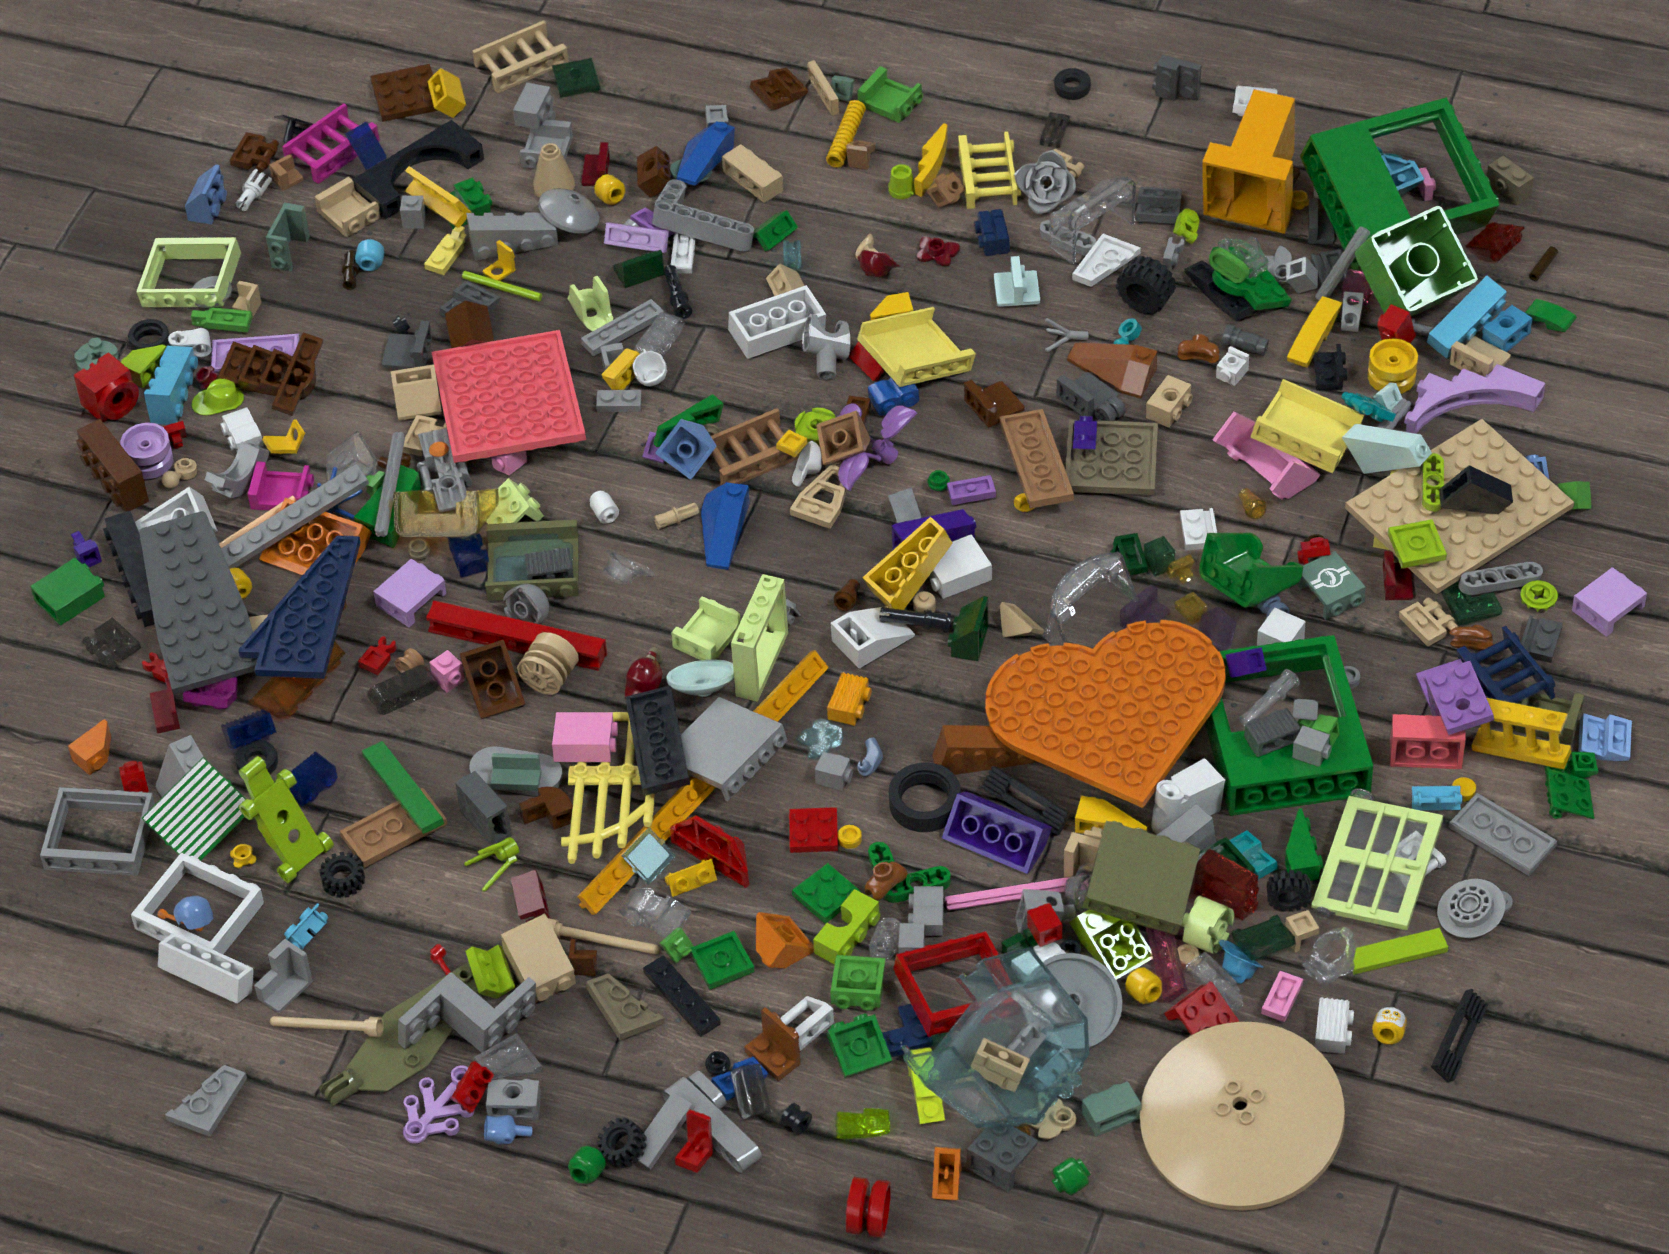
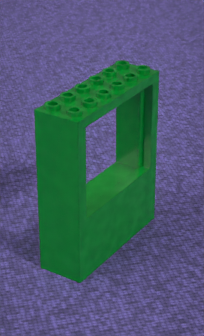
(1359, 187)
(1277, 777)

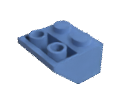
(206, 197)

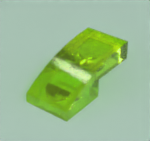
(867, 1124)

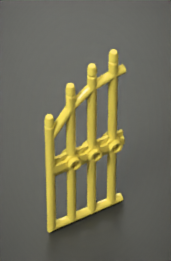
(604, 776)

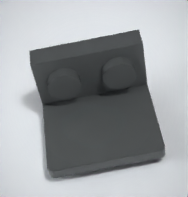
(408, 350)
(1084, 393)
(998, 1154)

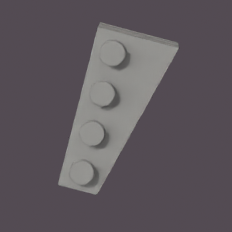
(517, 232)

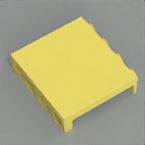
(913, 347)
(1306, 426)

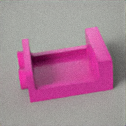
(271, 487)

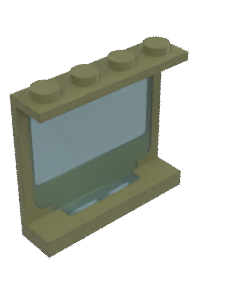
(513, 540)

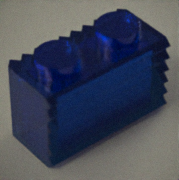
(468, 554)
(248, 729)
(312, 777)

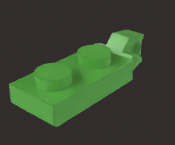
(222, 319)

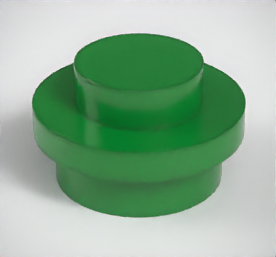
(938, 480)

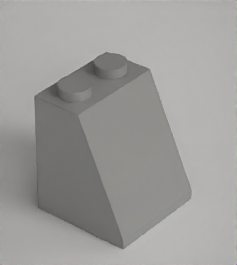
(177, 762)

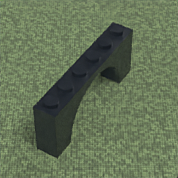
(445, 143)

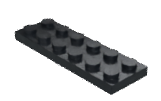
(657, 740)

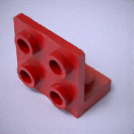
(1202, 1009)

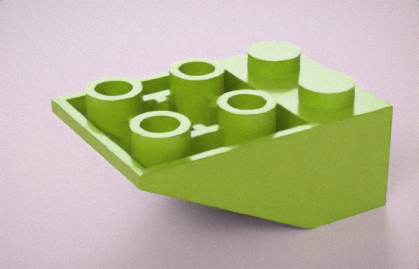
(1112, 941)

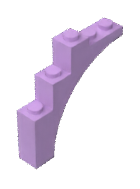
(1468, 388)

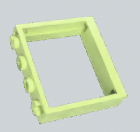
(188, 249)
(760, 649)

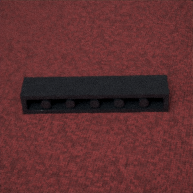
(128, 549)

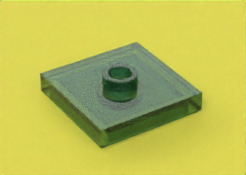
(576, 77)

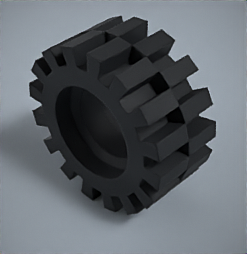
(344, 885)
(1289, 890)
(614, 1134)

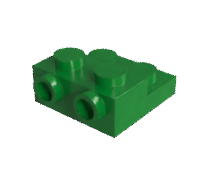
(472, 196)
(858, 1045)

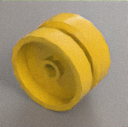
(1392, 362)

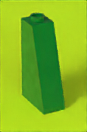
(407, 480)

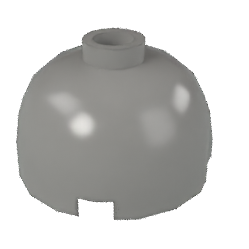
(526, 603)

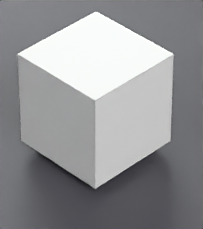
(1280, 628)

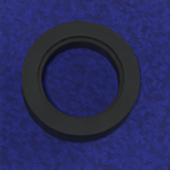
(918, 774)

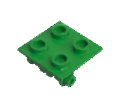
(1568, 794)

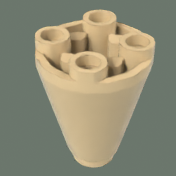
(552, 171)

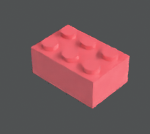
(1424, 743)

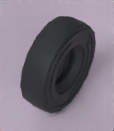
(1072, 74)
(257, 747)

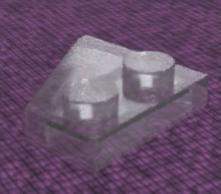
(509, 1059)

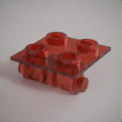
(1497, 239)

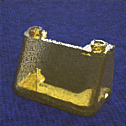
(418, 514)

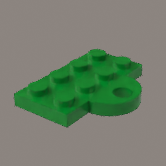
(1259, 291)

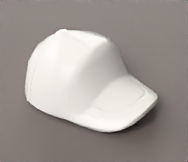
(808, 463)

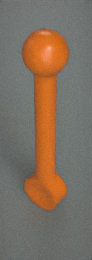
(164, 914)

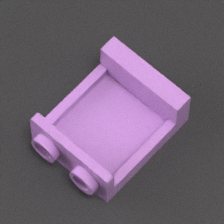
(408, 591)
(1608, 600)

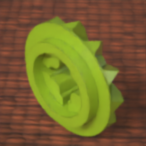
(1538, 588)

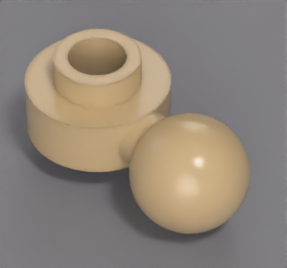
(183, 469)

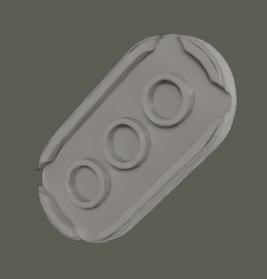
(550, 775)

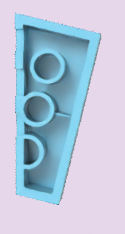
(1468, 316)
(170, 385)

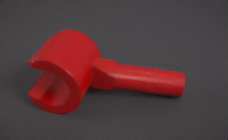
(436, 956)

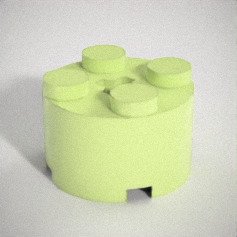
(1207, 924)

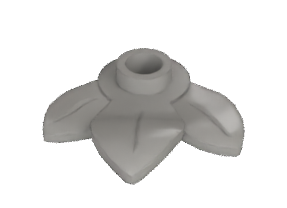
(1278, 264)

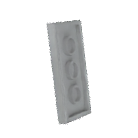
(1503, 834)

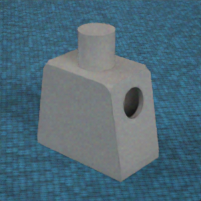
(1035, 898)

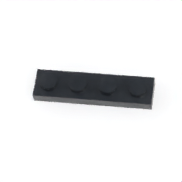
(682, 996)

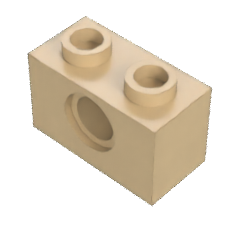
(1169, 401)

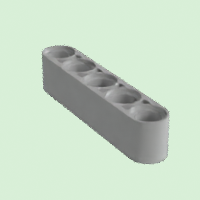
(726, 1136)

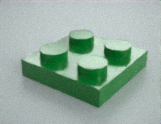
(824, 892)
(722, 960)

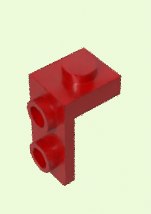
(699, 1143)

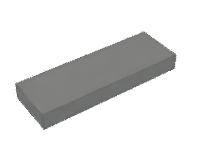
(664, 1128)

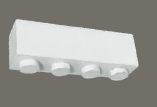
(205, 967)

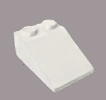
(182, 504)

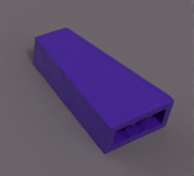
(955, 523)

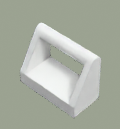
(813, 1025)

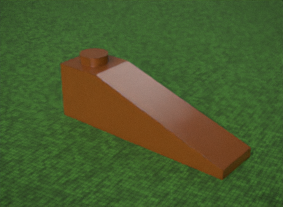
(1121, 365)

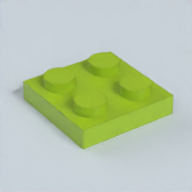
(1417, 543)

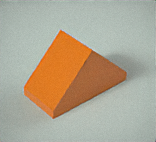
(946, 1173)

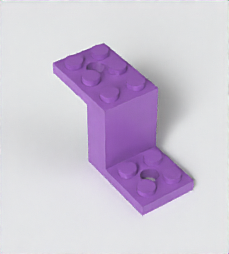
(1455, 696)

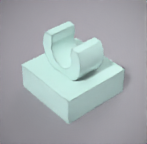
(1388, 396)

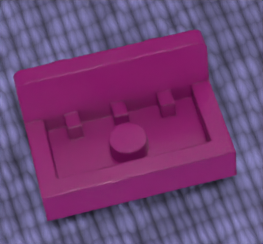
(218, 694)

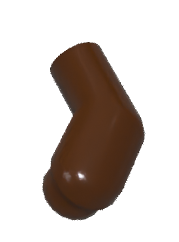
(405, 461)

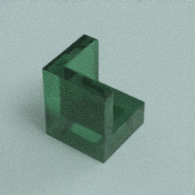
(1158, 555)

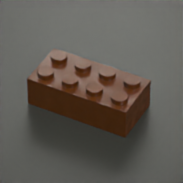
(112, 466)

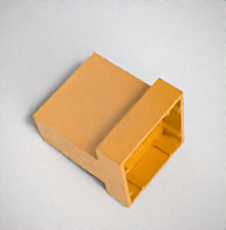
(1255, 175)

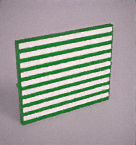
(196, 811)

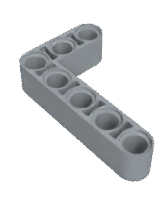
(674, 216)

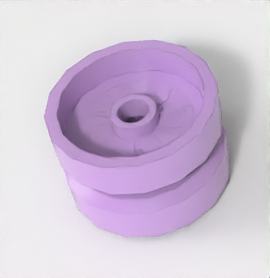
(149, 448)

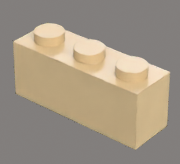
(752, 173)

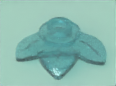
(821, 737)

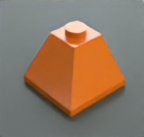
(780, 940)

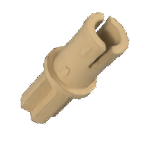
(676, 515)

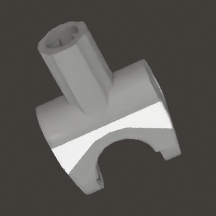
(826, 345)

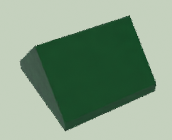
(640, 268)

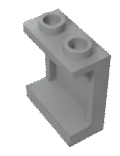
(549, 132)

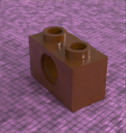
(653, 171)

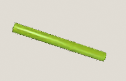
(502, 286)

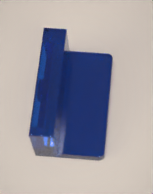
(366, 145)

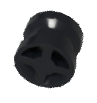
(796, 1118)

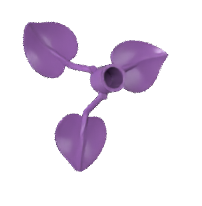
(883, 450)

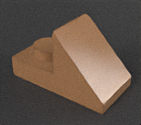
(859, 154)

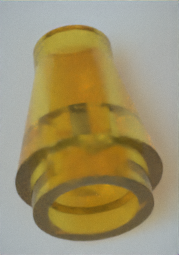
(1252, 504)

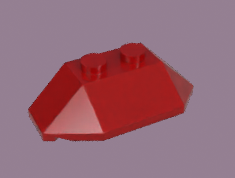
(711, 842)

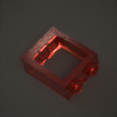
(1213, 866)

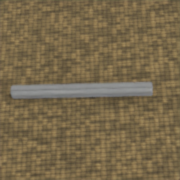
(389, 484)

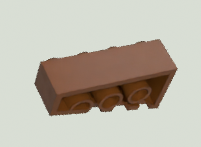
(973, 750)

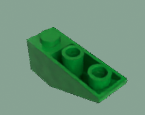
(1301, 848)

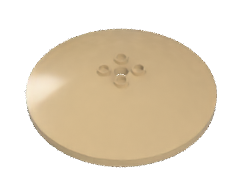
(1252, 1153)

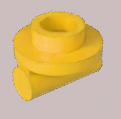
(1021, 503)

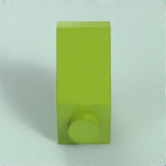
(143, 363)

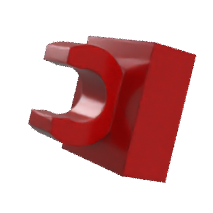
(176, 432)

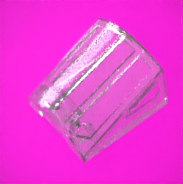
(1077, 581)

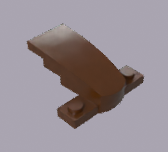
(275, 372)

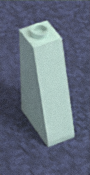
(1385, 449)

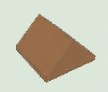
(842, 437)

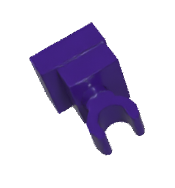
(86, 551)

